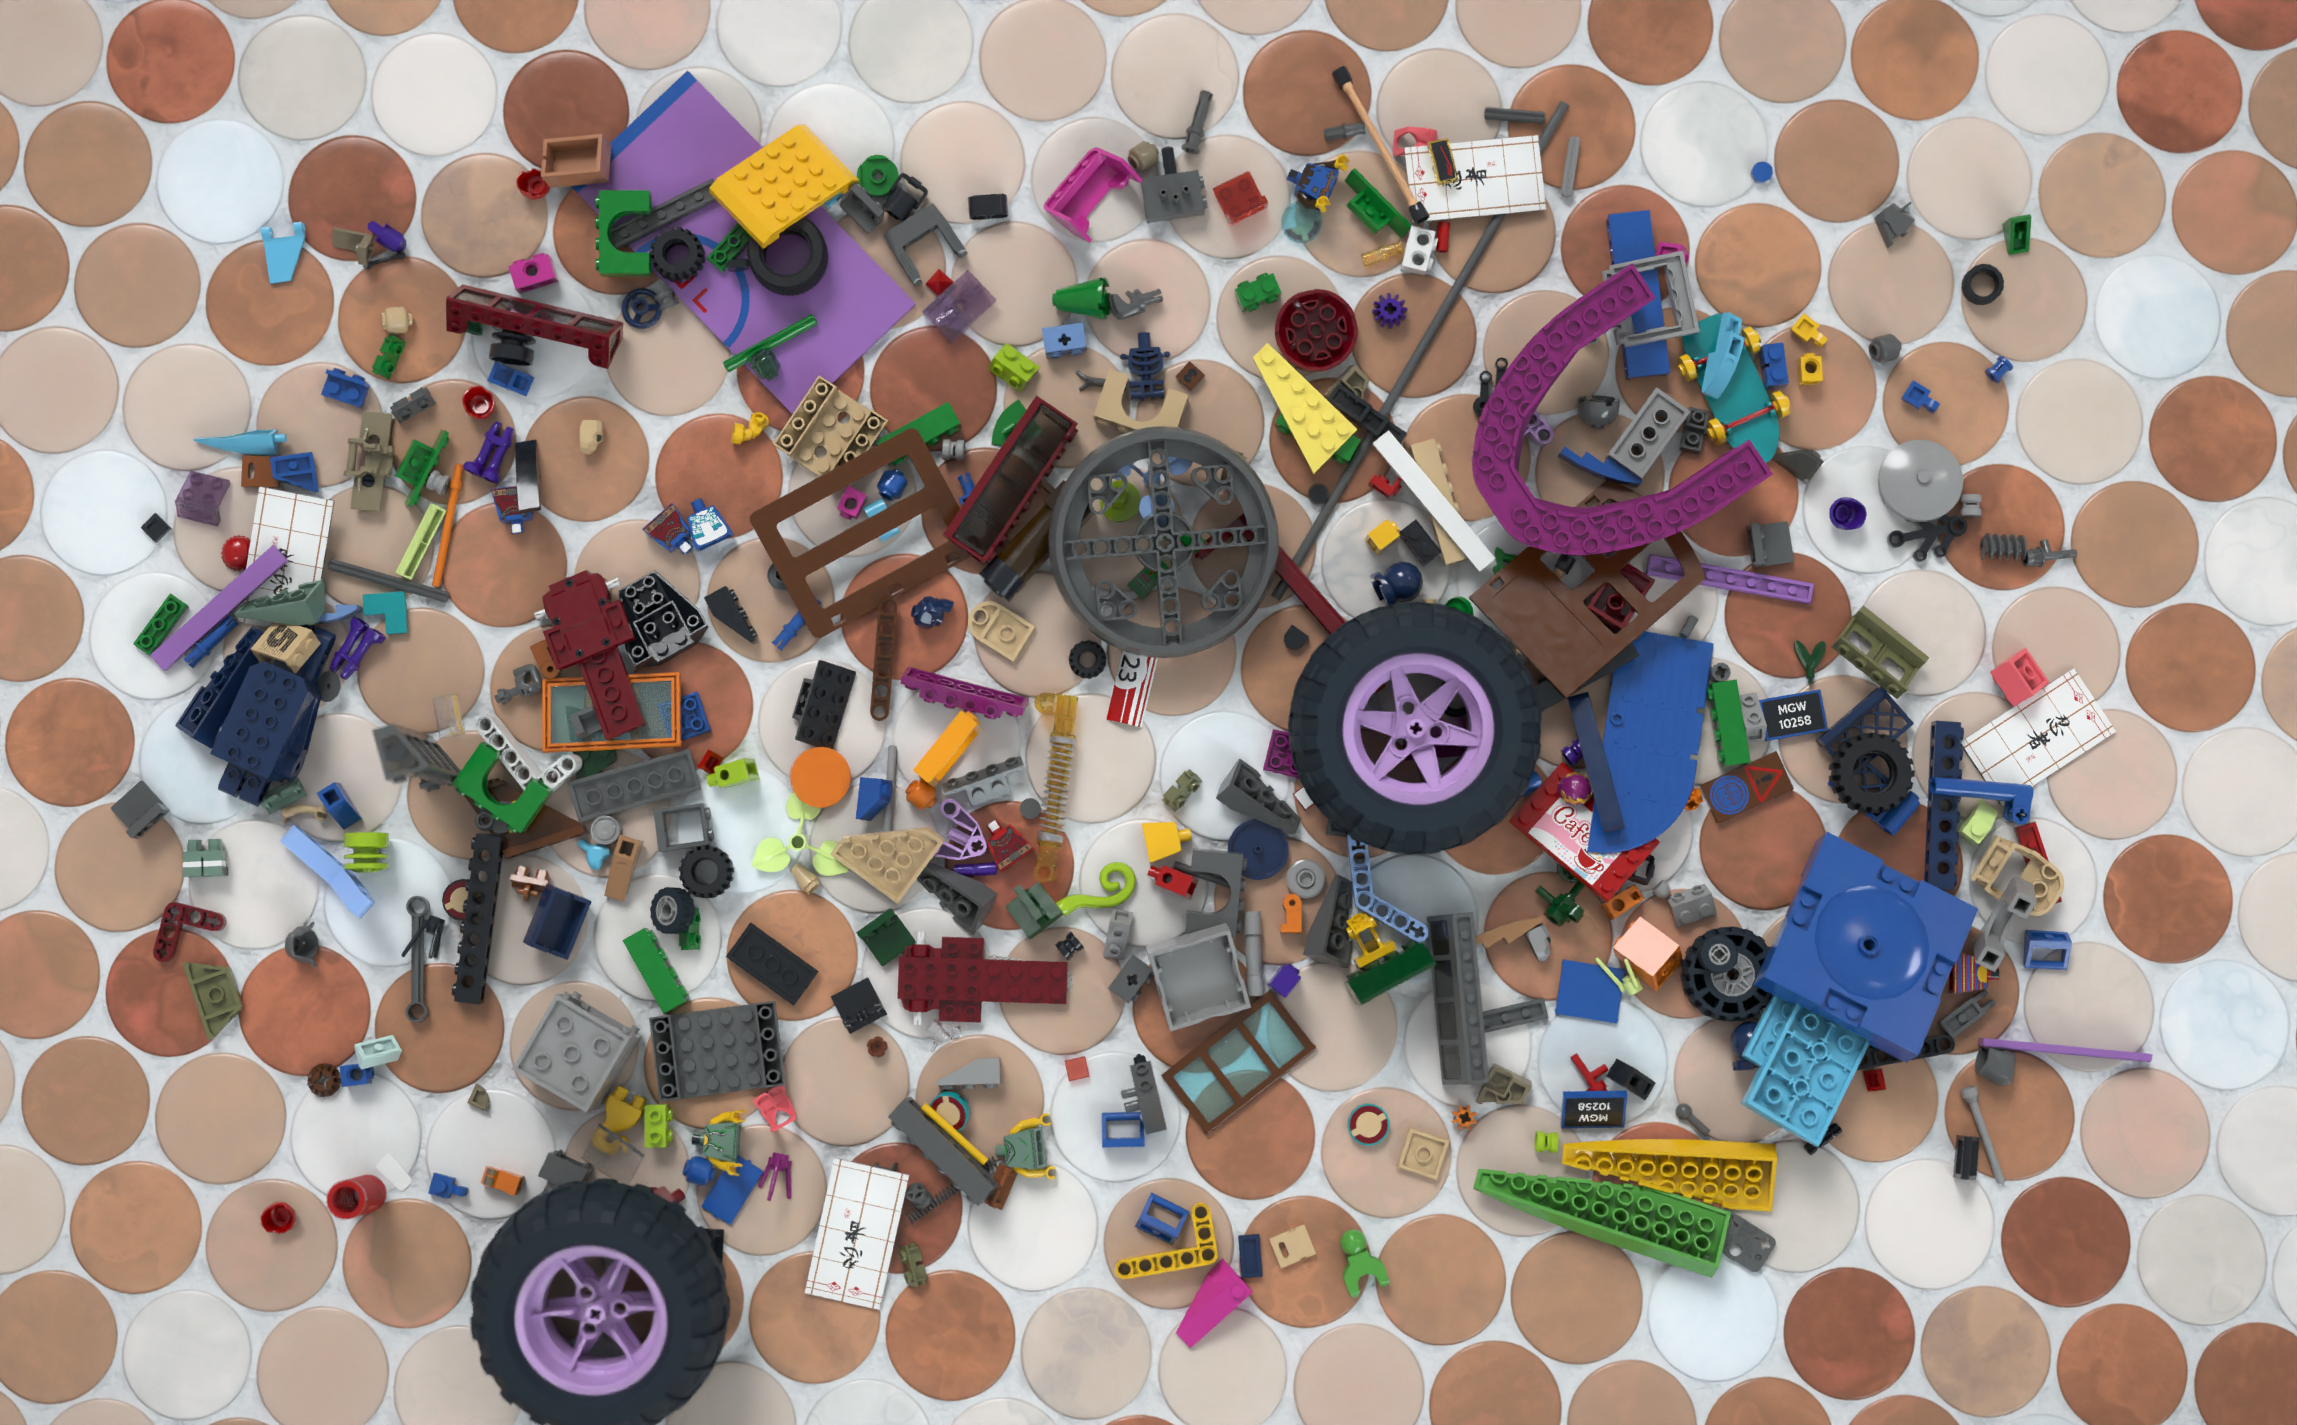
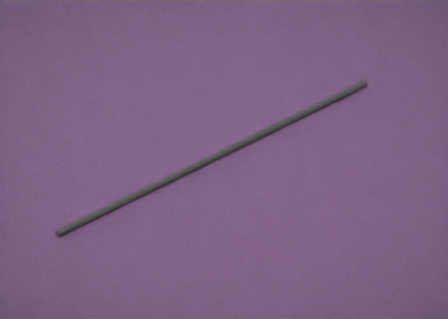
(1411, 366)

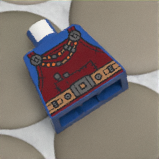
(508, 510)
(670, 530)

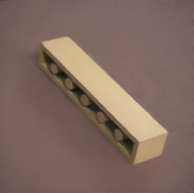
(1428, 458)

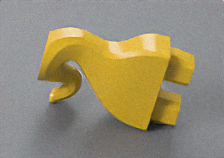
(622, 1114)

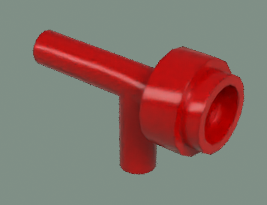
(1591, 1076)

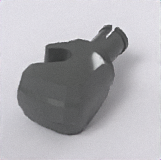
(1137, 305)

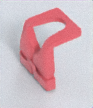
(1421, 135)
(773, 1101)

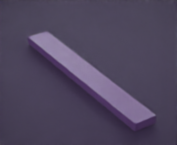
(1735, 580)
(219, 608)
(2069, 1050)

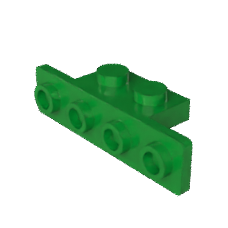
(1373, 207)
(418, 463)

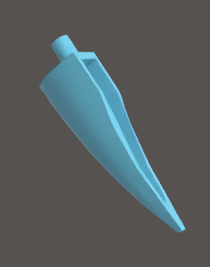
(252, 443)

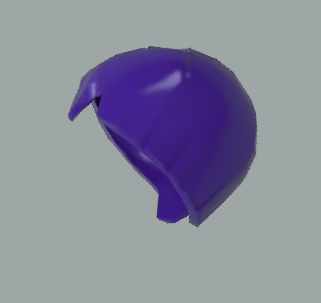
(1847, 513)

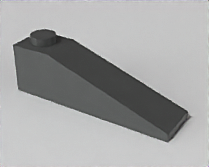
(1327, 937)

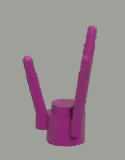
(778, 1163)

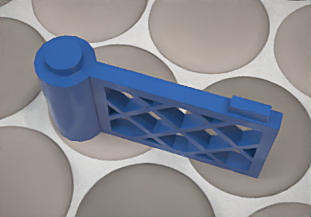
(1895, 818)

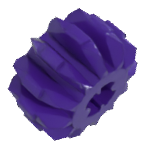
(1383, 315)

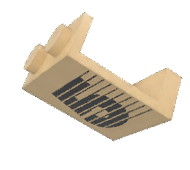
(287, 644)

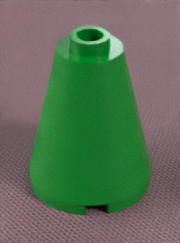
(1084, 298)

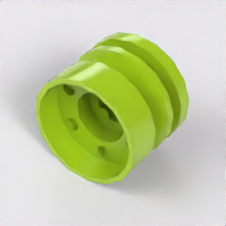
(366, 851)

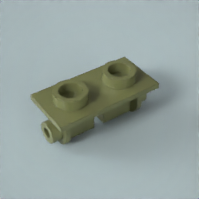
(1176, 798)
(909, 1256)

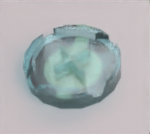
(1301, 224)

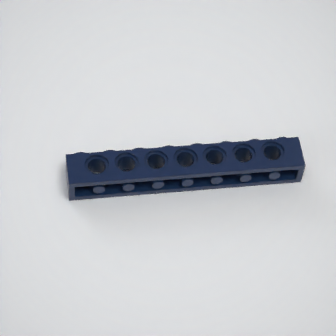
(1938, 752)

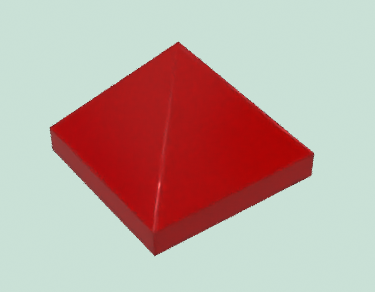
(939, 282)
(710, 761)
(1874, 1080)

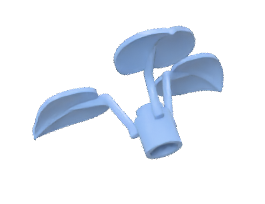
(1176, 466)

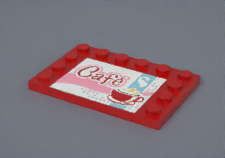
(1564, 835)

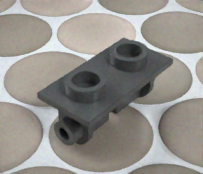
(405, 409)

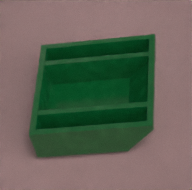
(1391, 972)

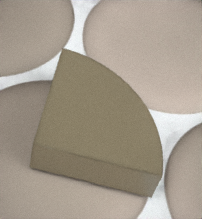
(479, 1098)

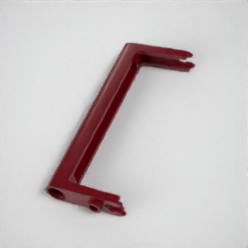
(1296, 579)

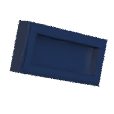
(1250, 1255)

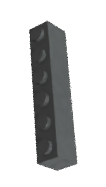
(943, 1151)

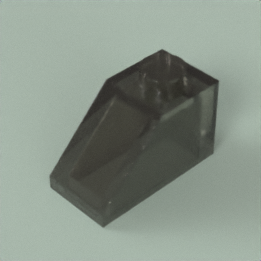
(1800, 463)

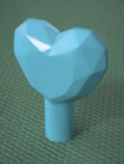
(594, 853)

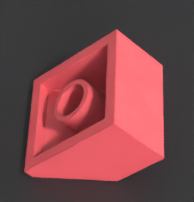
(2019, 677)

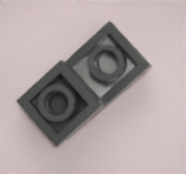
(1694, 430)

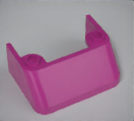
(1086, 187)

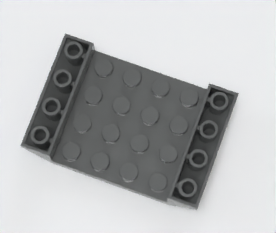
(717, 1051)

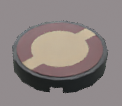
(454, 898)

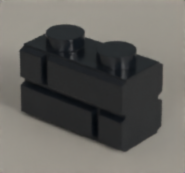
(1419, 543)

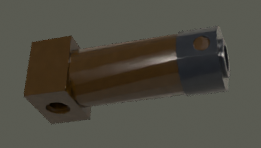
(1026, 551)

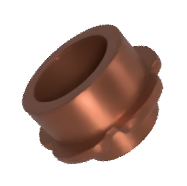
(877, 1041)

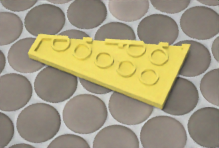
(1310, 417)

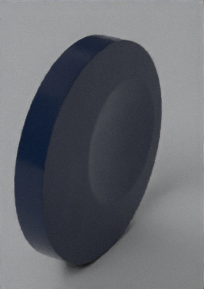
(1262, 846)

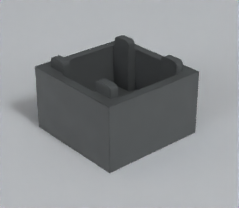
(563, 1169)

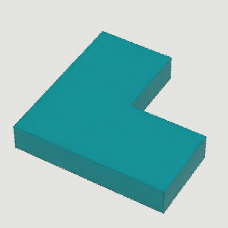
(392, 605)

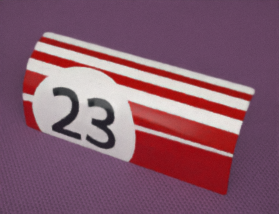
(1132, 689)

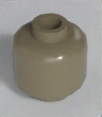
(1143, 156)

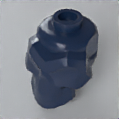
(930, 611)

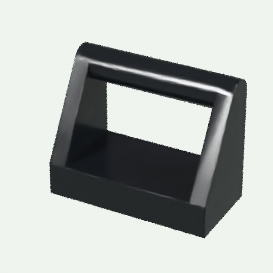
(1966, 1157)

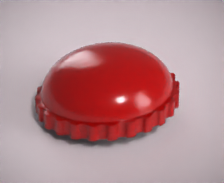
(236, 552)

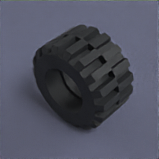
(665, 243)
(689, 865)

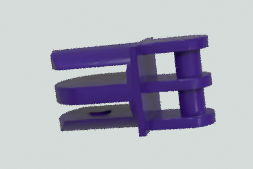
(387, 237)

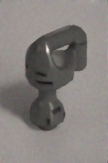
(522, 687)

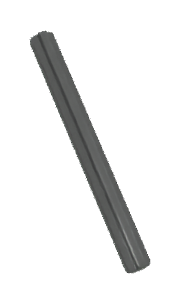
(388, 580)

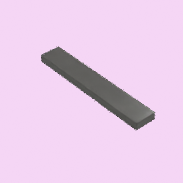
(662, 215)

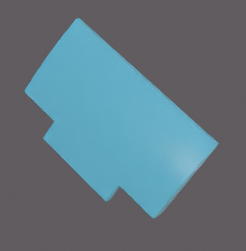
(1801, 1068)

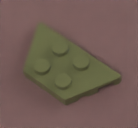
(214, 995)

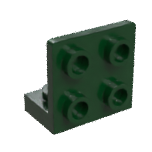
(886, 937)

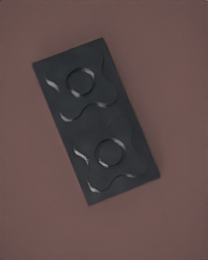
(772, 964)

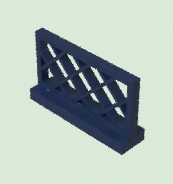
(1857, 714)

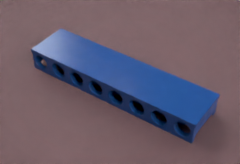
(1630, 240)

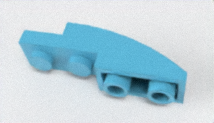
(1725, 358)

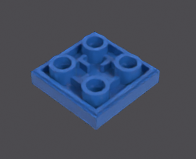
(693, 717)

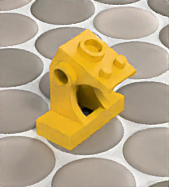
(1372, 949)

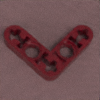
(182, 918)

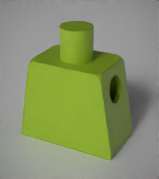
(734, 773)

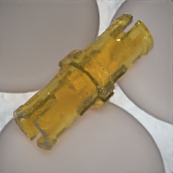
(1383, 253)

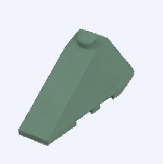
(290, 608)

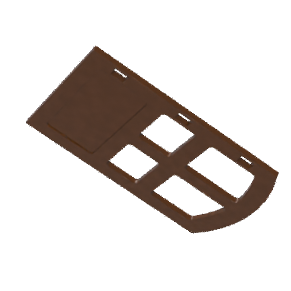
(1553, 623)

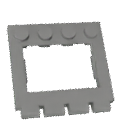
(1680, 298)

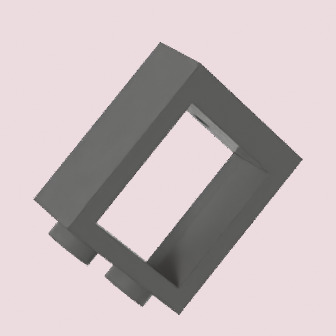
(661, 827)

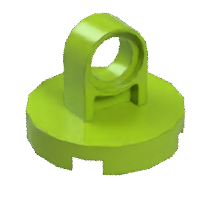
(1125, 505)

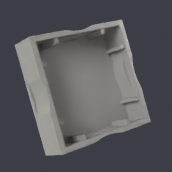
(1198, 976)

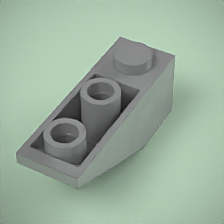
(981, 1071)

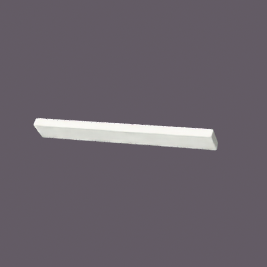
(1433, 501)

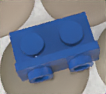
(345, 388)

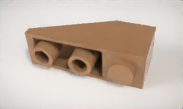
(623, 867)

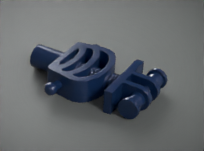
(1147, 352)

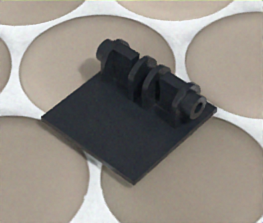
(858, 1005)

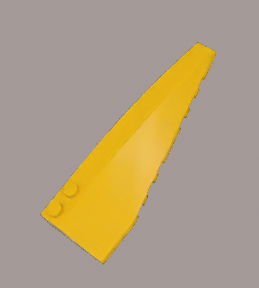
(1715, 1171)

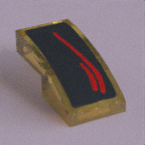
(1443, 161)

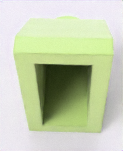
(1978, 823)

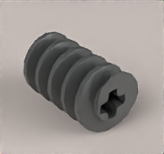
(2003, 545)

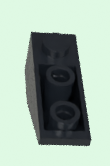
(724, 608)

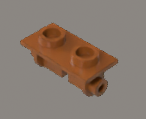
(1005, 1177)

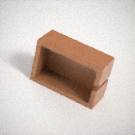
(576, 160)

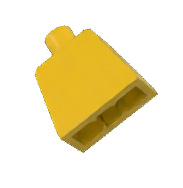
(1164, 839)

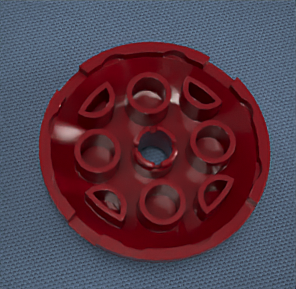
(1320, 310)

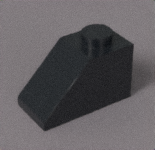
(1630, 1079)

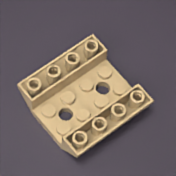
(817, 426)

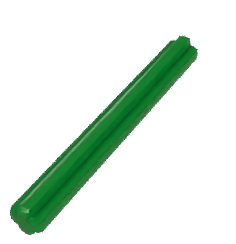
(771, 342)

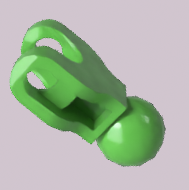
(1360, 1262)

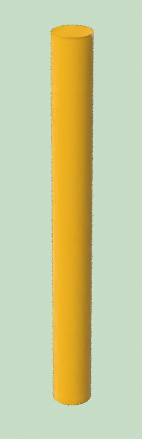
(954, 1134)

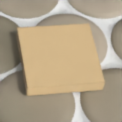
(1423, 1153)

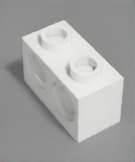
(1414, 249)

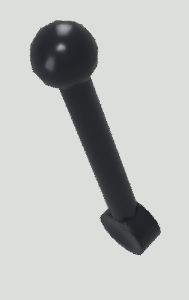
(401, 255)

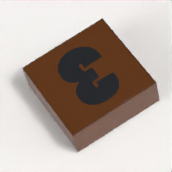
(1190, 376)

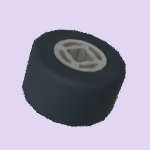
(1710, 954)

